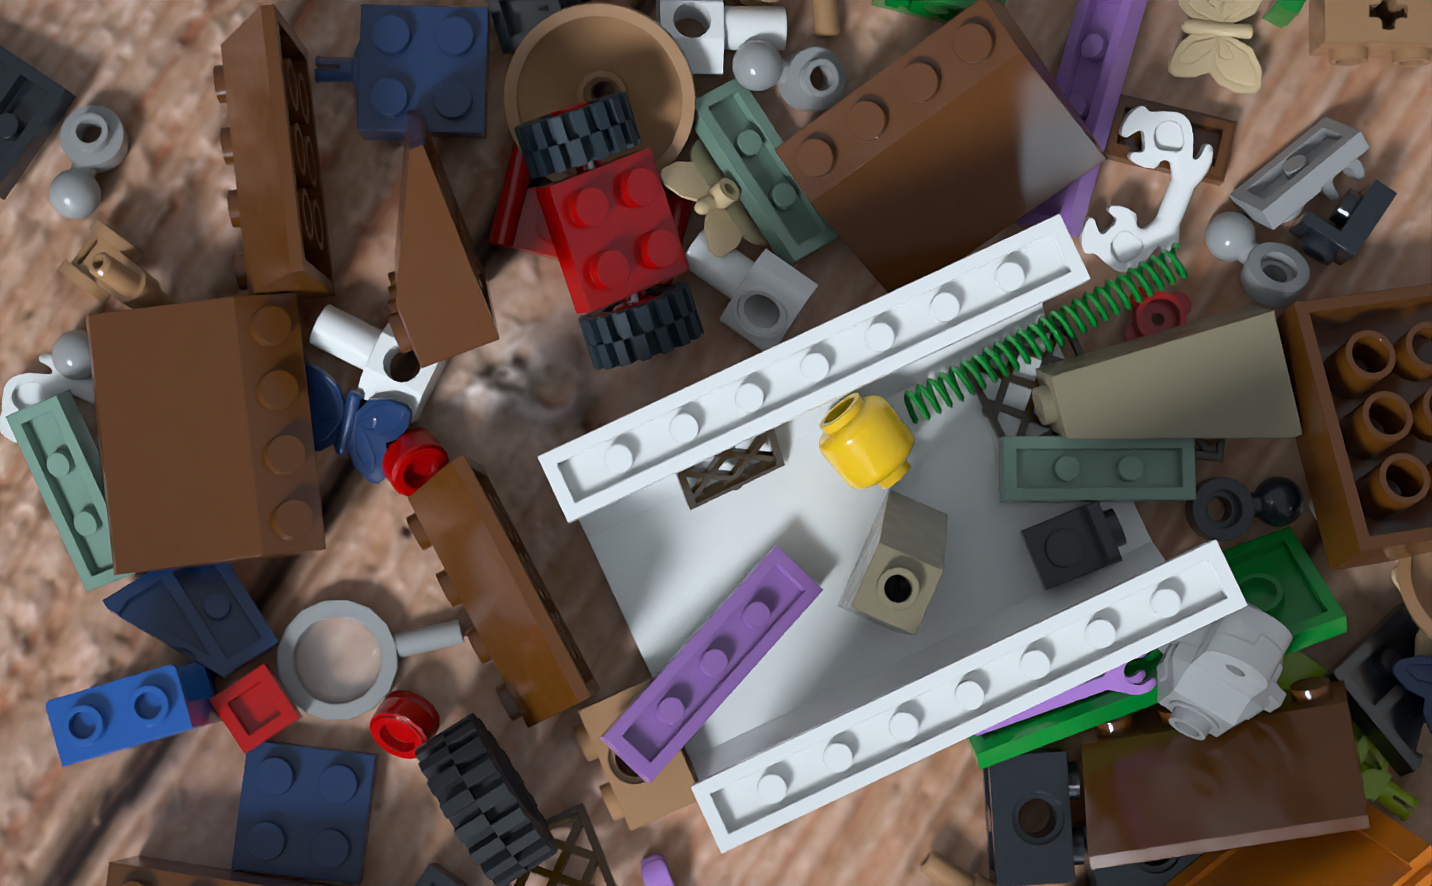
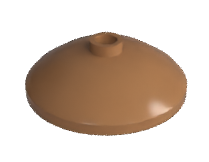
(609, 44)

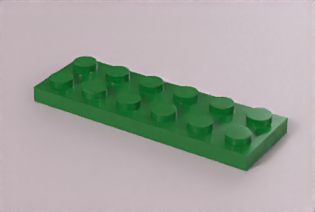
(1271, 575)

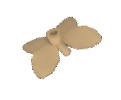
(1213, 44)
(715, 196)

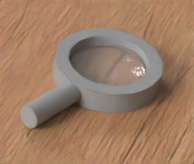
(346, 658)

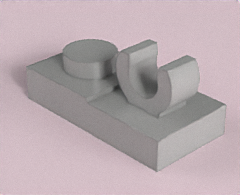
(1301, 173)

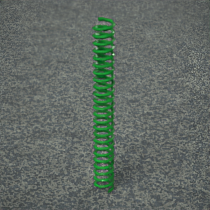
(1039, 329)

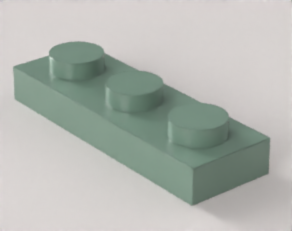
(743, 148)
(1096, 469)
(70, 482)

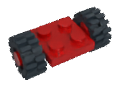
(611, 231)

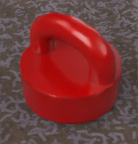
(413, 460)
(404, 723)

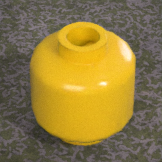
(866, 442)

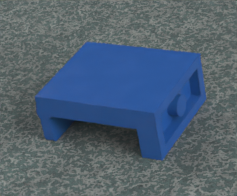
(132, 712)

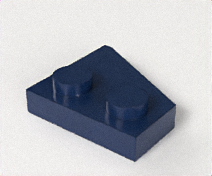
(198, 614)

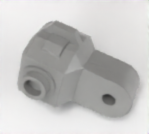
(1223, 672)

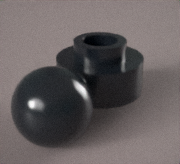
(1275, 502)

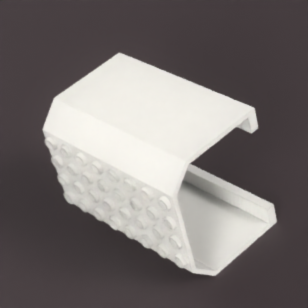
(838, 692)

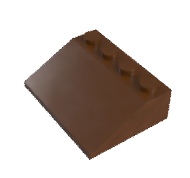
(942, 148)
(274, 160)
(438, 283)
(1365, 419)
(205, 433)
(501, 592)
(1254, 785)

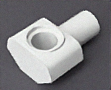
(725, 29)
(749, 286)
(372, 352)

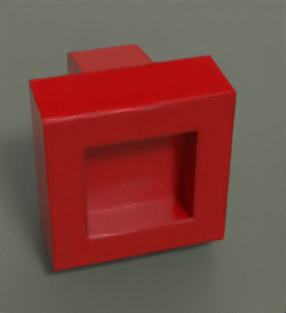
(255, 708)

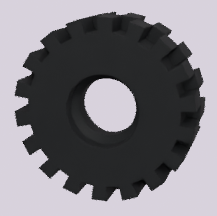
(485, 800)

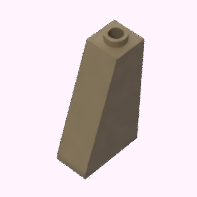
(1184, 382)
(905, 542)

